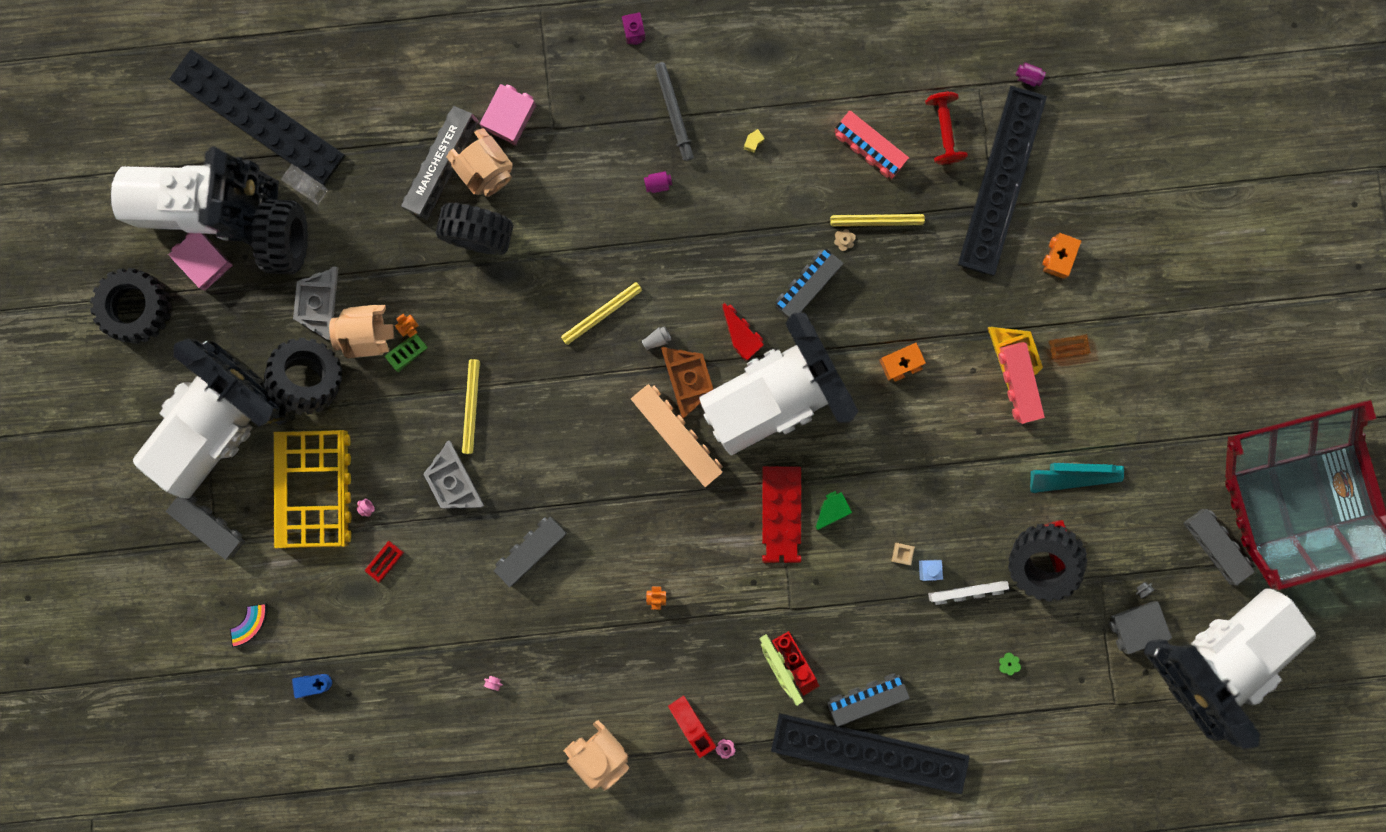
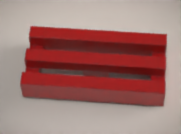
(389, 567)

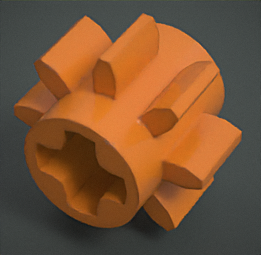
(406, 325)
(656, 598)

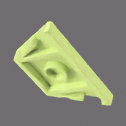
(783, 675)

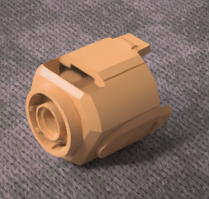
(482, 165)
(361, 331)
(599, 760)

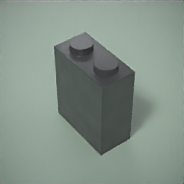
(1139, 626)

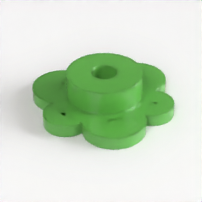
(1014, 666)

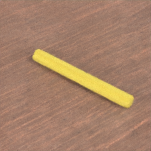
(877, 220)
(601, 313)
(471, 404)

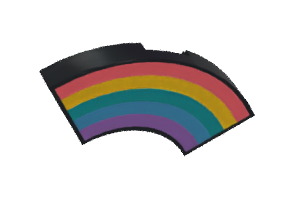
(250, 626)

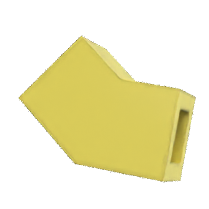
(753, 141)

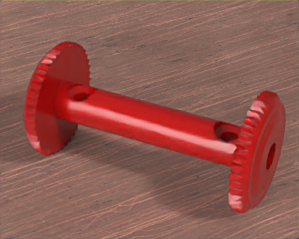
(950, 156)

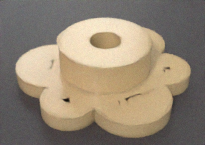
(843, 245)

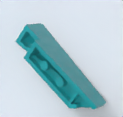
(1074, 475)

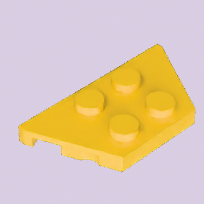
(1005, 337)

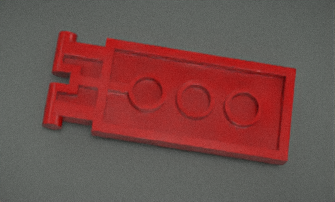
(781, 513)

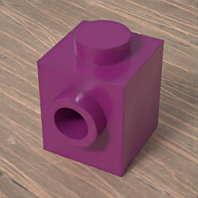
(633, 28)

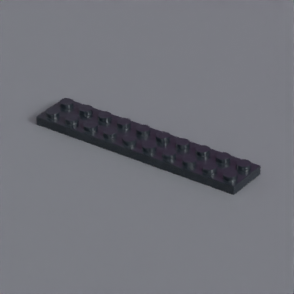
(257, 117)
(1002, 180)
(870, 753)

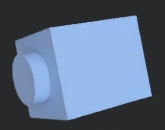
(930, 570)

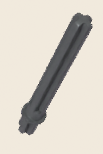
(674, 112)

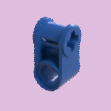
(308, 685)

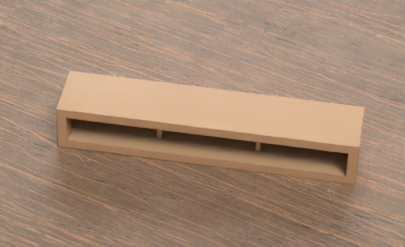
(676, 435)

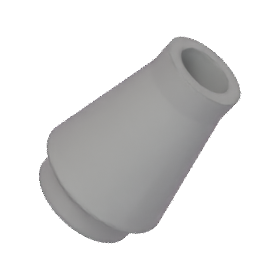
(657, 338)

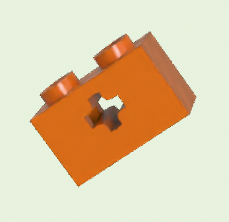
(1069, 248)
(910, 354)

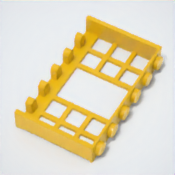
(280, 488)

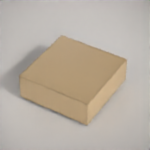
(903, 554)

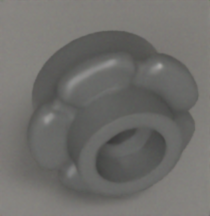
(1144, 590)

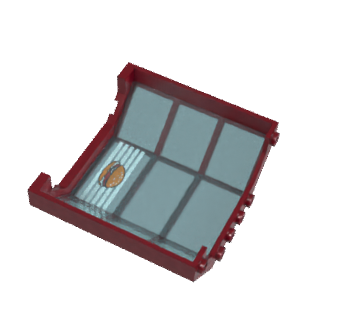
(1308, 496)

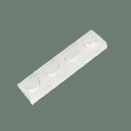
(960, 594)

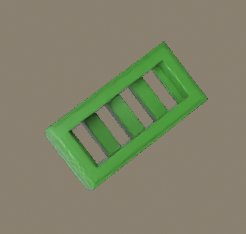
(404, 362)

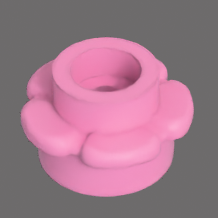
(365, 507)
(493, 683)
(720, 748)

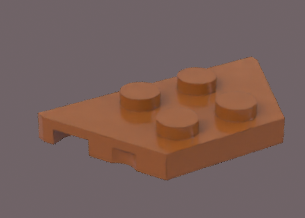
(688, 378)

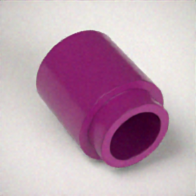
(1030, 74)
(658, 182)

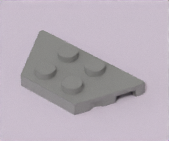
(316, 301)
(451, 481)

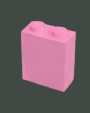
(508, 113)
(200, 260)

